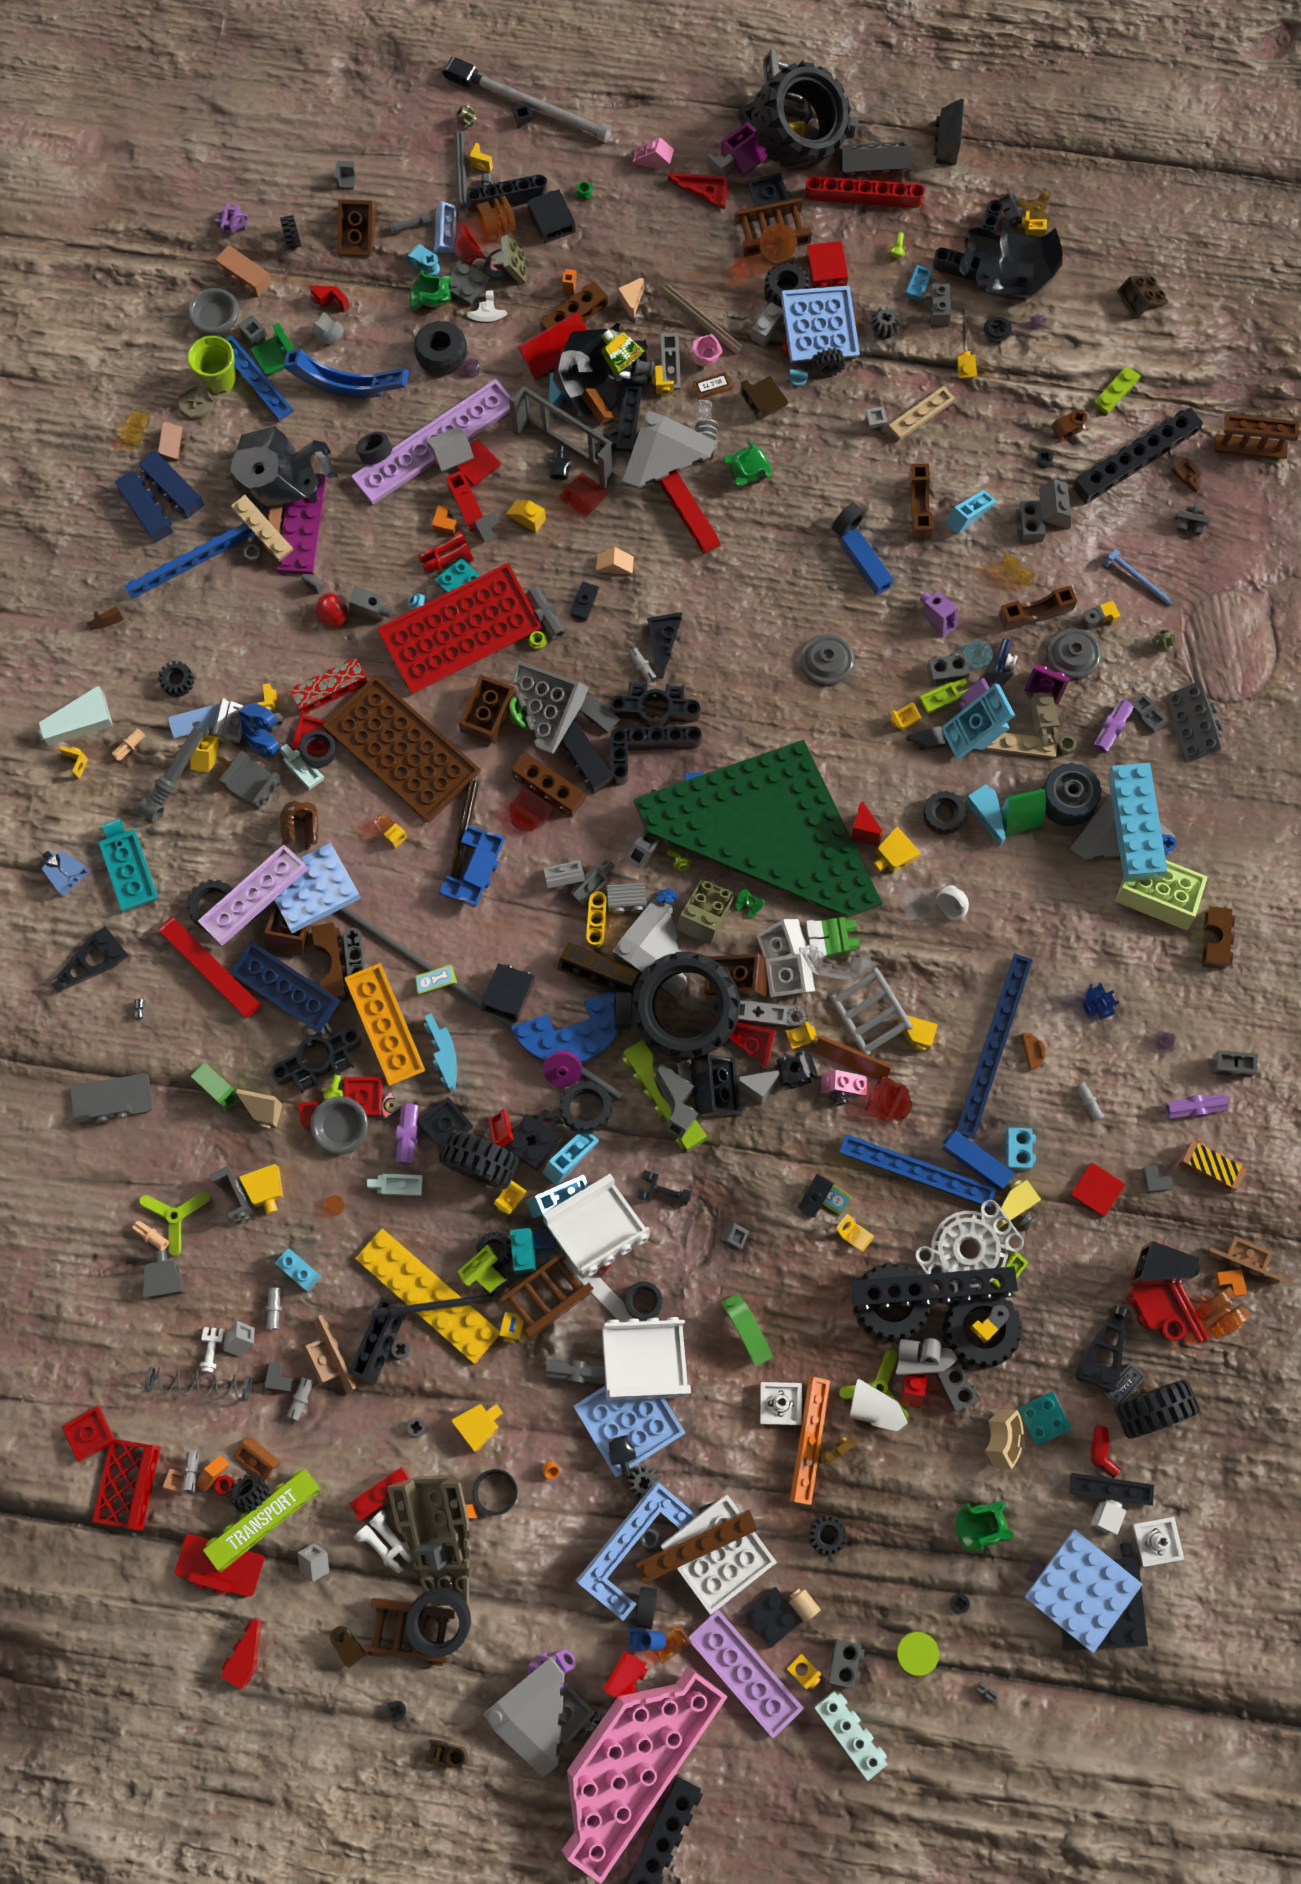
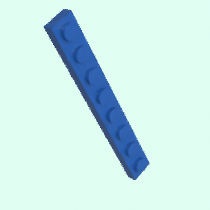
(189, 560)
(917, 1170)

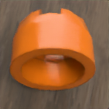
(550, 1470)

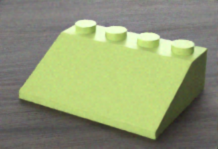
(1169, 899)

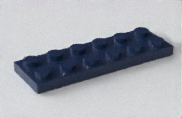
(285, 987)

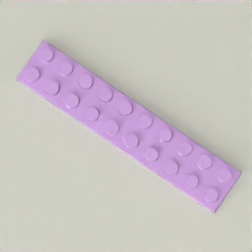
(414, 454)

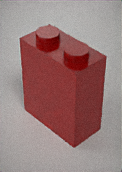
(827, 265)

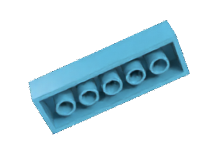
(1137, 822)

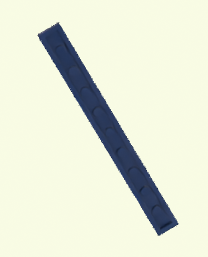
(994, 1046)

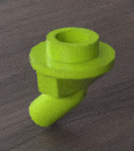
(897, 249)
(681, 862)
(333, 1090)

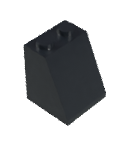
(1164, 1265)

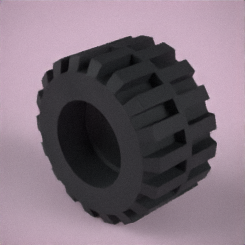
(782, 275)

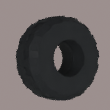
(440, 334)

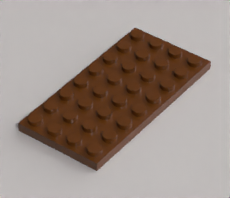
(402, 748)

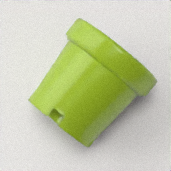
(213, 363)

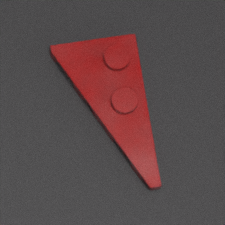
(704, 186)
(754, 1040)

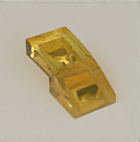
(136, 428)
(1011, 565)

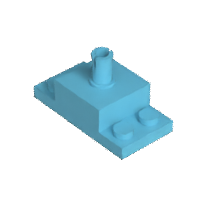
(979, 722)

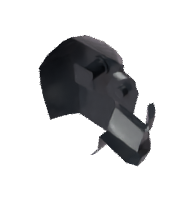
(1013, 262)
(584, 367)
(273, 472)

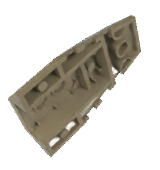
(434, 1511)

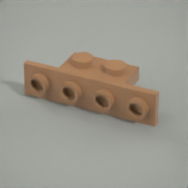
(1249, 1255)
(327, 1359)

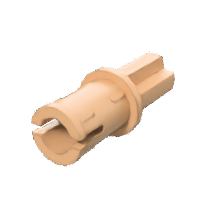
(128, 744)
(150, 1235)

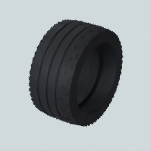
(420, 1641)

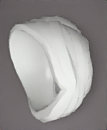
(952, 902)

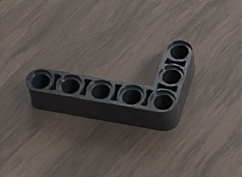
(951, 258)
(648, 743)

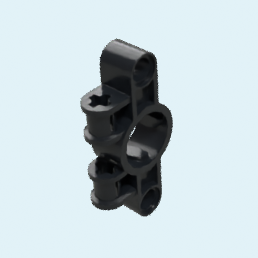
(673, 696)
(305, 1077)

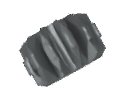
(885, 322)
(638, 1480)

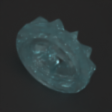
(976, 646)

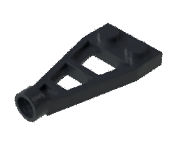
(106, 944)
(1099, 1374)

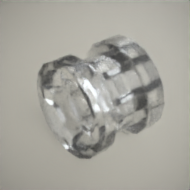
(703, 410)

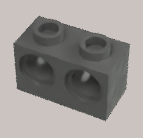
(1030, 522)
(949, 673)
(1234, 1064)
(952, 1389)
(838, 1663)

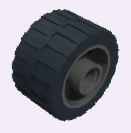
(1071, 794)

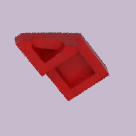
(306, 1111)

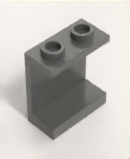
(250, 780)
(225, 1177)

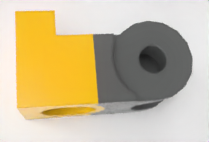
(1101, 614)
(997, 1317)

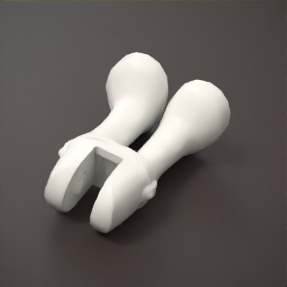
(379, 1523)

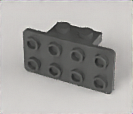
(1195, 721)
(111, 1099)

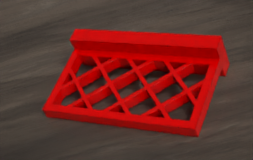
(141, 1491)

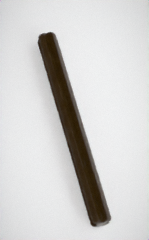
(466, 818)

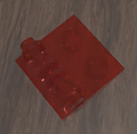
(583, 494)

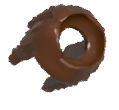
(301, 812)

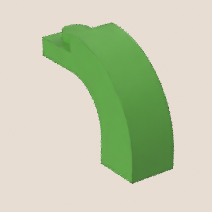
(747, 1329)

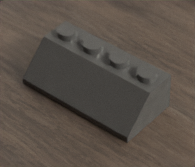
(875, 157)

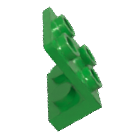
(273, 351)

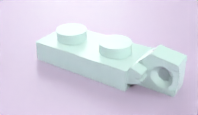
(306, 774)
(397, 1184)

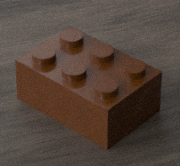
(487, 709)

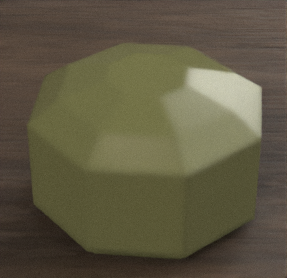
(1066, 744)

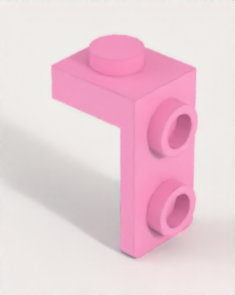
(844, 1082)

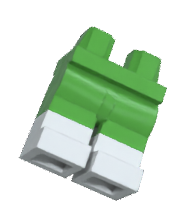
(832, 936)

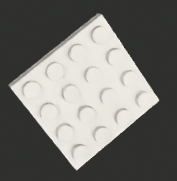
(728, 1569)

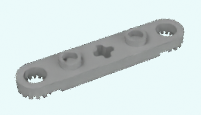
(772, 1013)

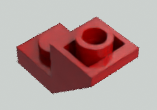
(326, 294)

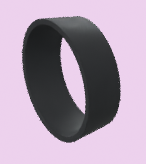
(476, 1486)

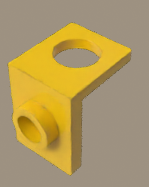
(75, 753)
(854, 1233)
(808, 1680)

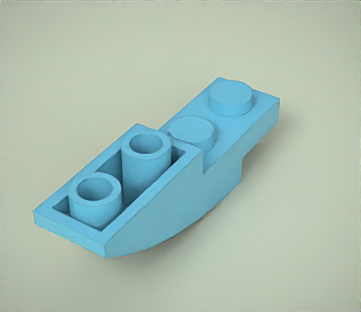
(445, 1058)

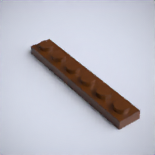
(696, 1546)

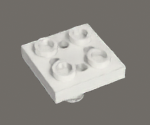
(791, 1415)
(1166, 1540)

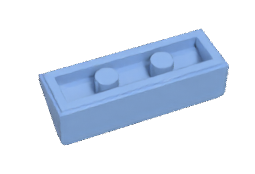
(445, 228)
(182, 723)

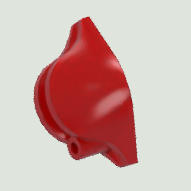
(466, 246)

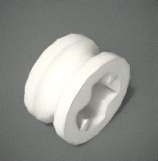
(1010, 662)

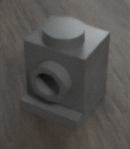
(252, 330)

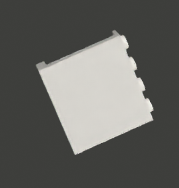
(595, 1226)
(644, 1359)

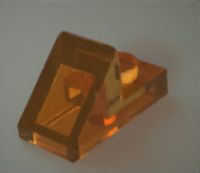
(675, 1642)

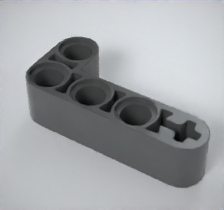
(359, 964)

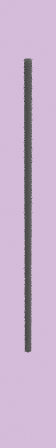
(458, 987)

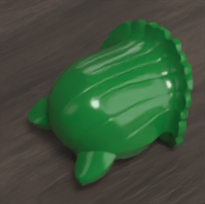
(430, 291)
(748, 465)
(982, 1526)

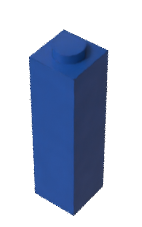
(866, 561)
(977, 1160)

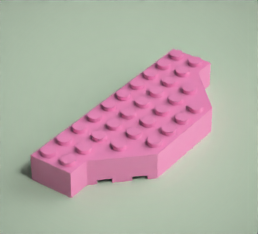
(631, 1764)

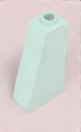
(76, 719)

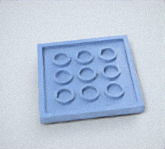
(819, 321)
(318, 890)
(646, 1422)
(1083, 1590)

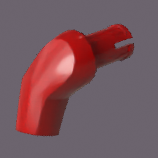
(1100, 1450)

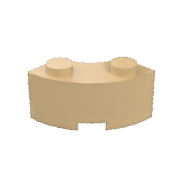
(1005, 1438)

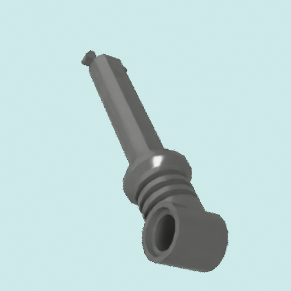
(153, 805)

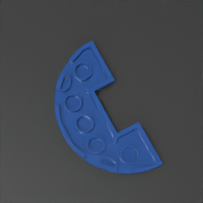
(583, 1039)

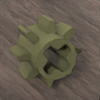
(466, 116)
(1164, 640)

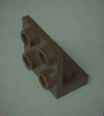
(1140, 293)
(763, 397)

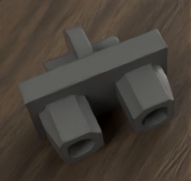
(1184, 518)

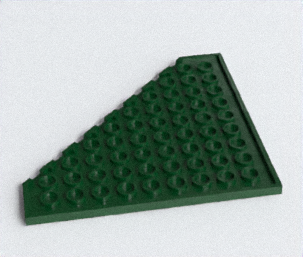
(770, 824)

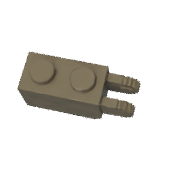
(1044, 716)

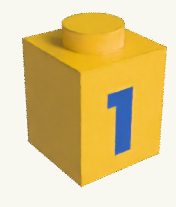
(512, 1328)

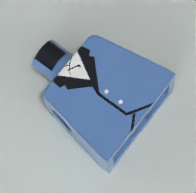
(63, 871)

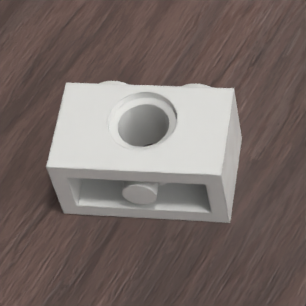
(1108, 1517)

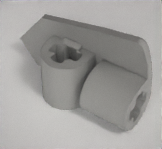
(923, 1357)

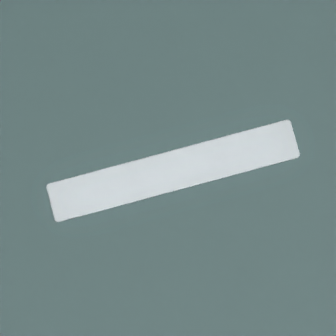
(603, 1294)

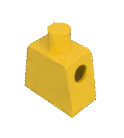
(896, 852)
(264, 1187)
(478, 1425)

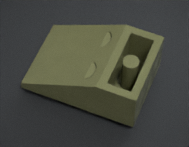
(705, 911)

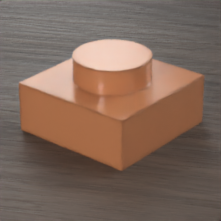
(173, 1482)

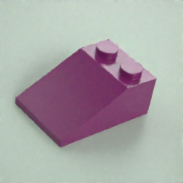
(1045, 680)

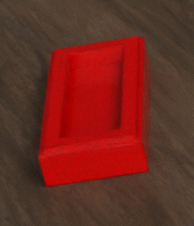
(500, 1128)

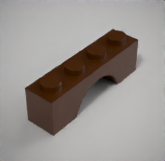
(919, 501)
(1054, 604)
(326, 939)

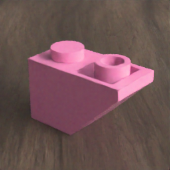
(653, 154)

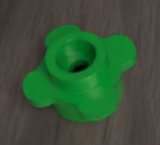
(584, 186)

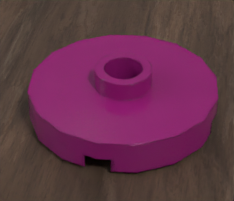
(566, 1061)

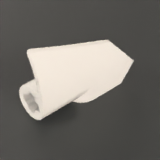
(876, 1408)

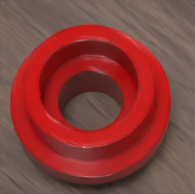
(218, 1485)

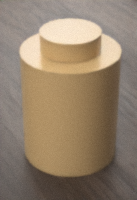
(804, 1605)

